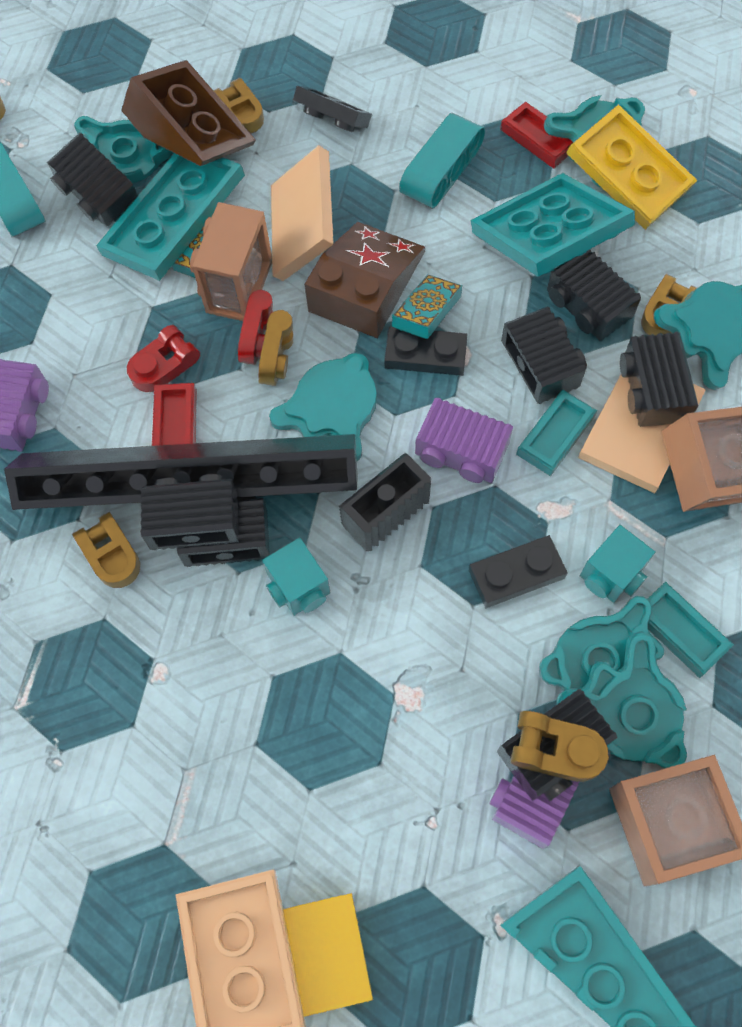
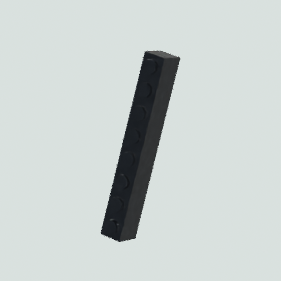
(119, 473)

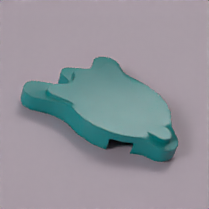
(576, 123)
(123, 146)
(708, 327)
(330, 400)
(594, 641)
(639, 705)

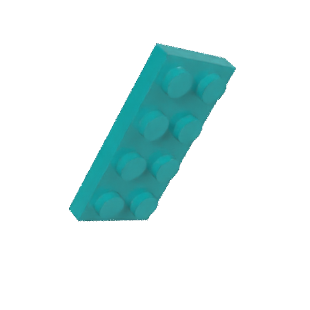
(169, 214)

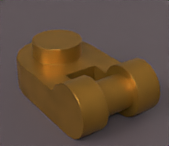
(243, 104)
(666, 288)
(276, 340)
(116, 561)
(577, 751)

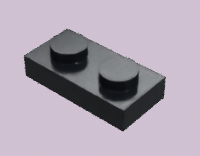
(319, 103)
(438, 354)
(517, 571)

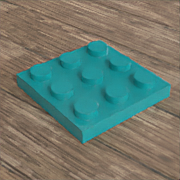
(552, 223)

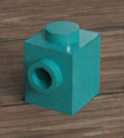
(617, 565)
(296, 578)

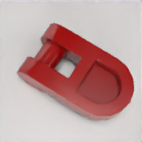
(254, 323)
(151, 368)

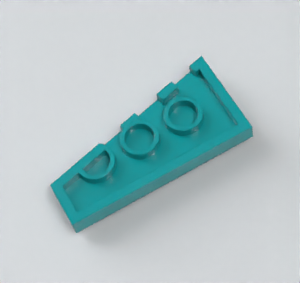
(594, 955)

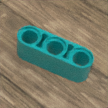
(442, 160)
(17, 204)

